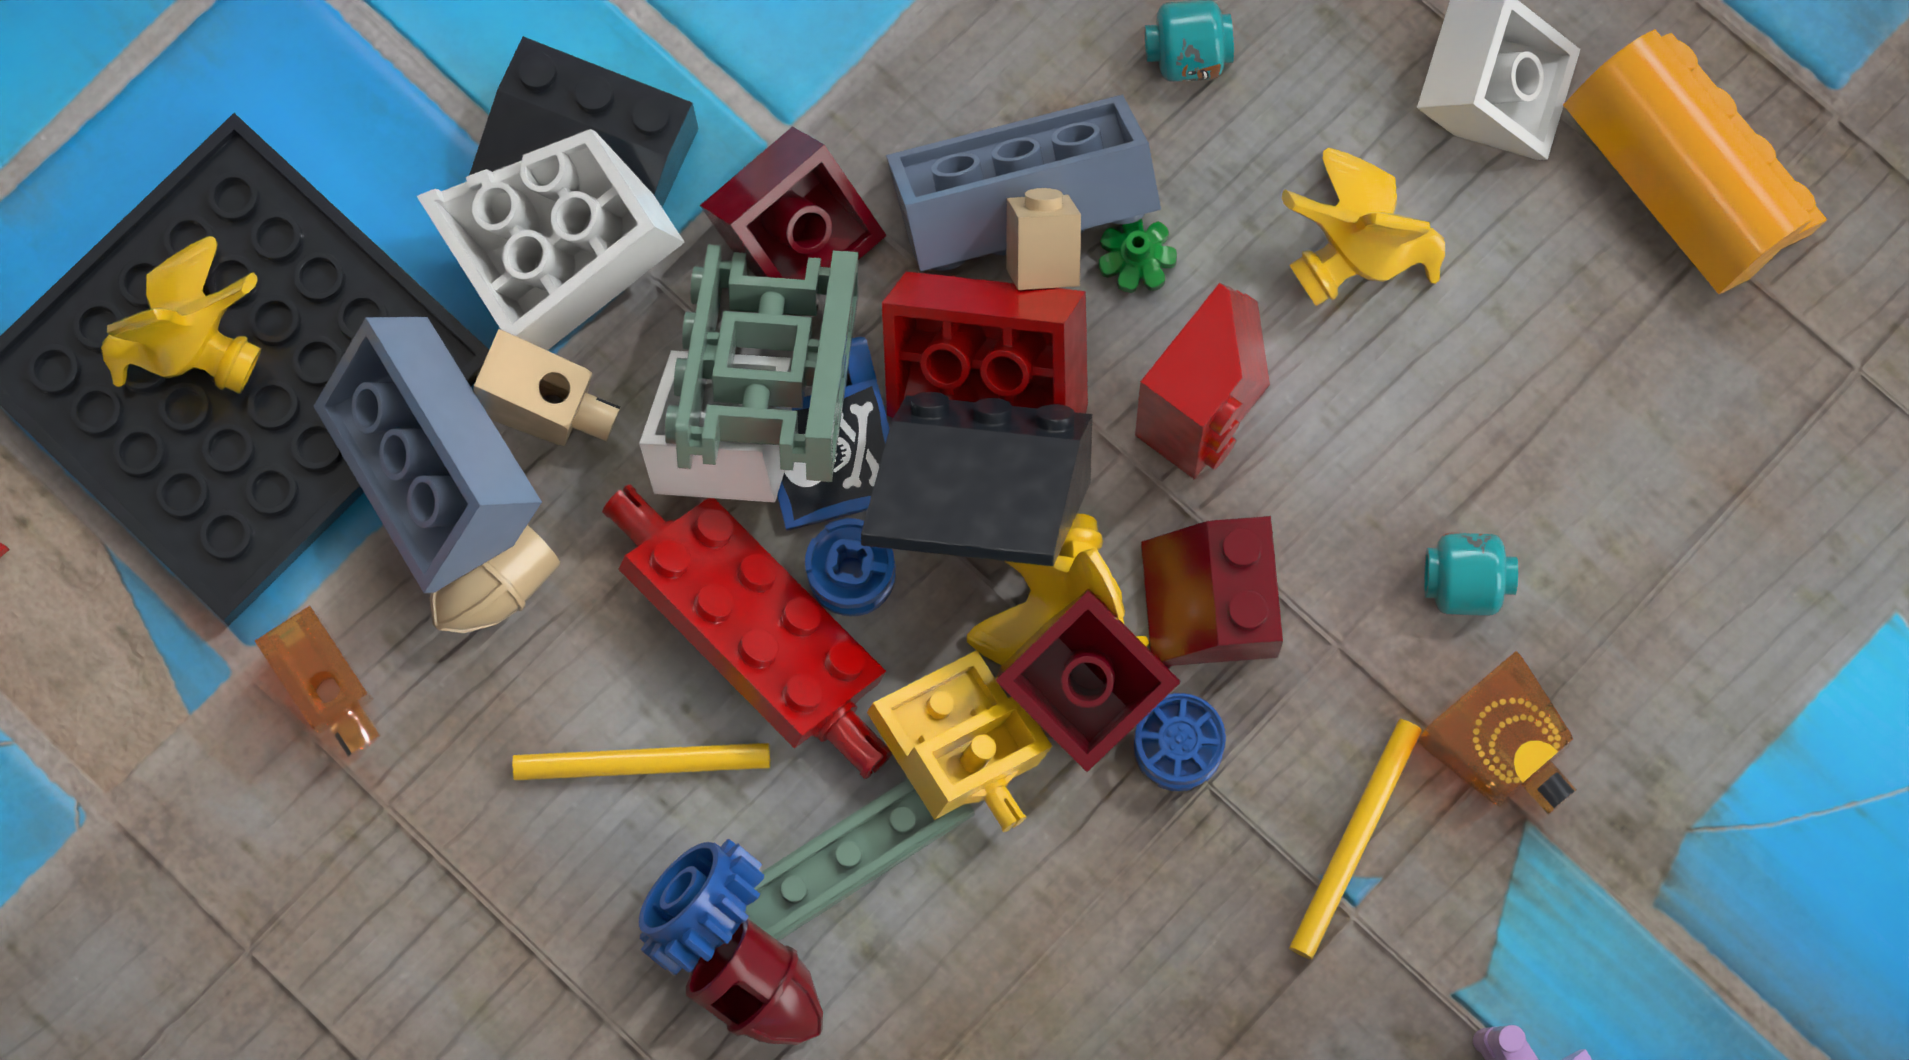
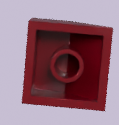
(791, 208)
(1213, 592)
(1086, 679)

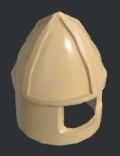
(495, 587)

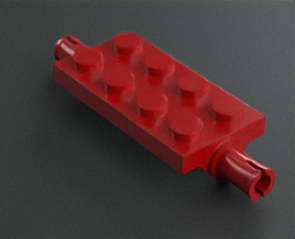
(753, 623)

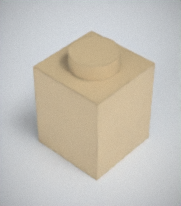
(1043, 240)

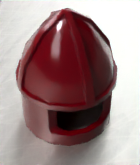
(758, 989)

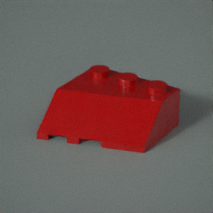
(984, 342)
(1205, 383)

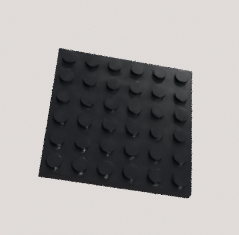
(196, 472)

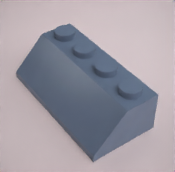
(960, 186)
(425, 450)

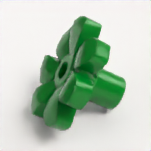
(1137, 255)

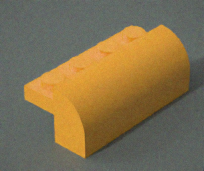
(1693, 159)

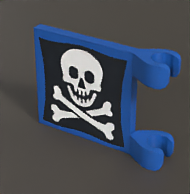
(857, 457)

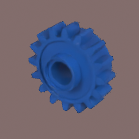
(698, 904)

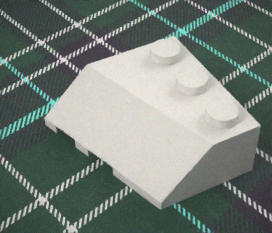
(553, 235)

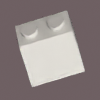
(1499, 76)
(741, 468)

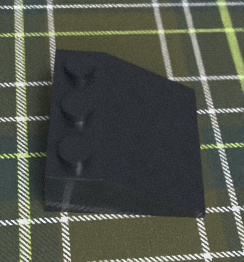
(560, 95)
(980, 479)

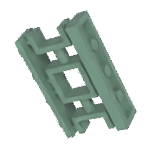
(814, 363)

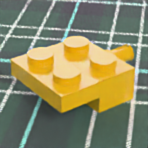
(961, 739)

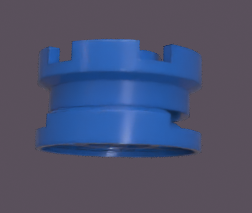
(845, 574)
(1180, 742)

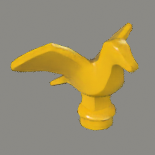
(1361, 230)
(183, 325)
(1052, 589)

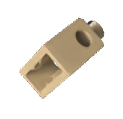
(521, 374)

